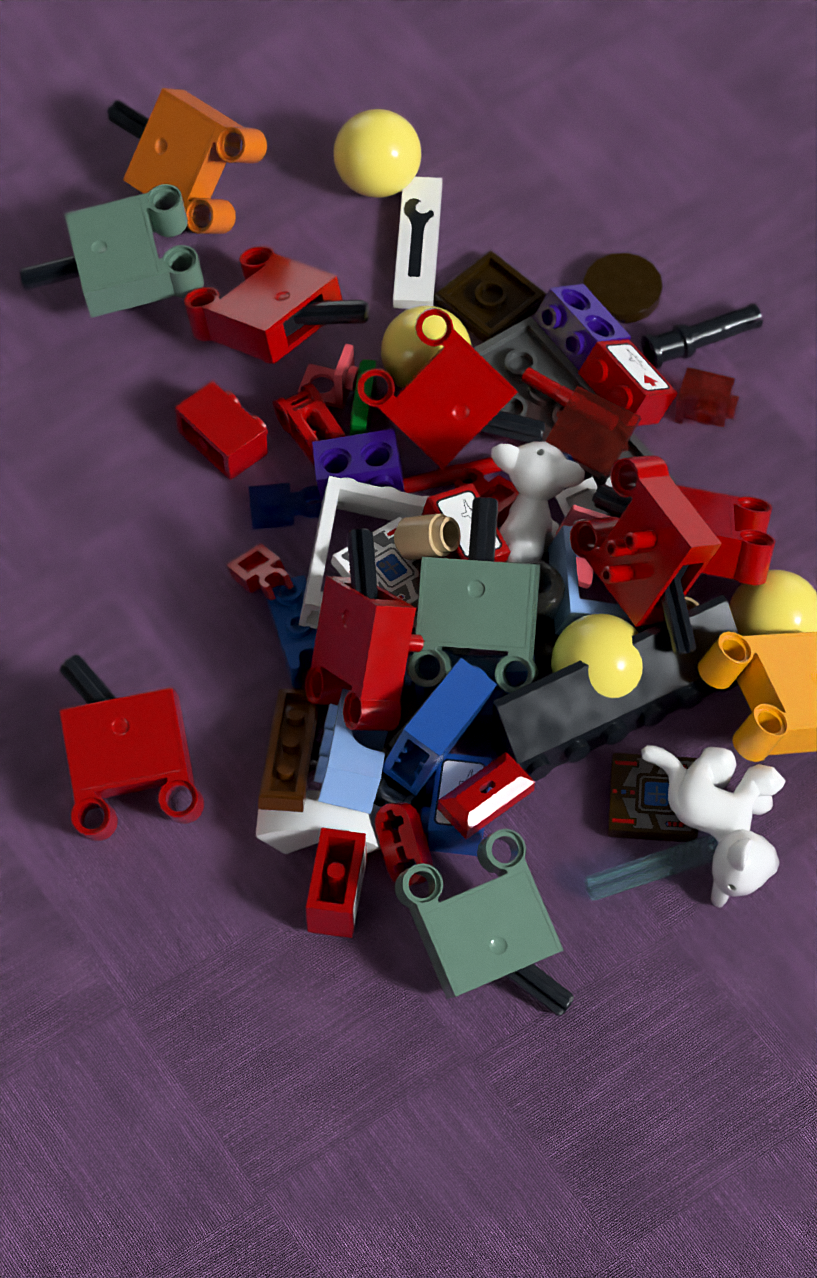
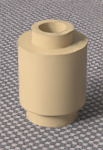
(427, 536)

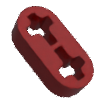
(402, 843)

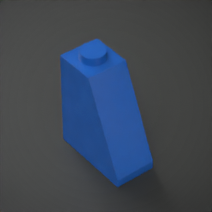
(438, 726)

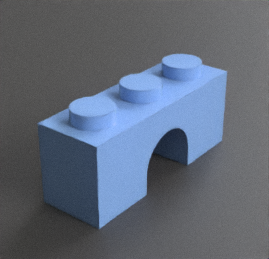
(349, 762)

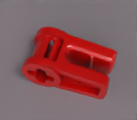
(301, 412)

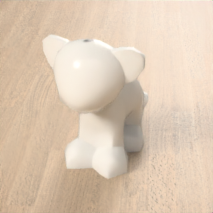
(538, 474)
(698, 799)

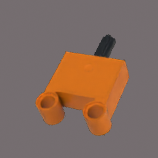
(188, 148)

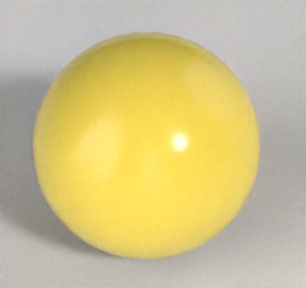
(377, 153)
(402, 349)
(777, 607)
(607, 648)

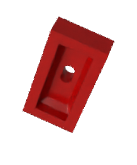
(472, 810)

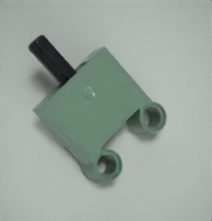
(119, 255)
(477, 604)

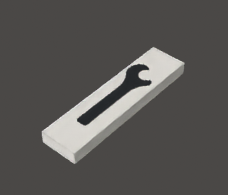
(418, 243)

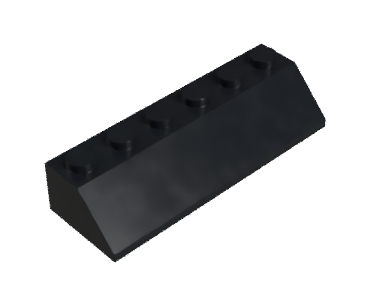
(567, 718)

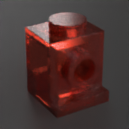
(706, 398)

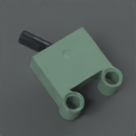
(489, 928)

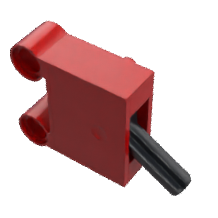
(736, 522)

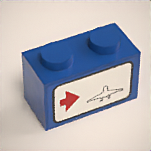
(449, 775)

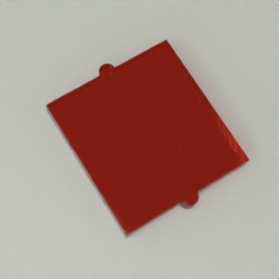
(593, 430)

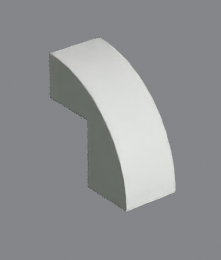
(296, 830)

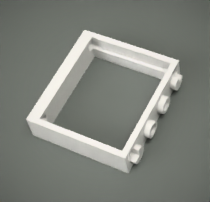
(362, 499)

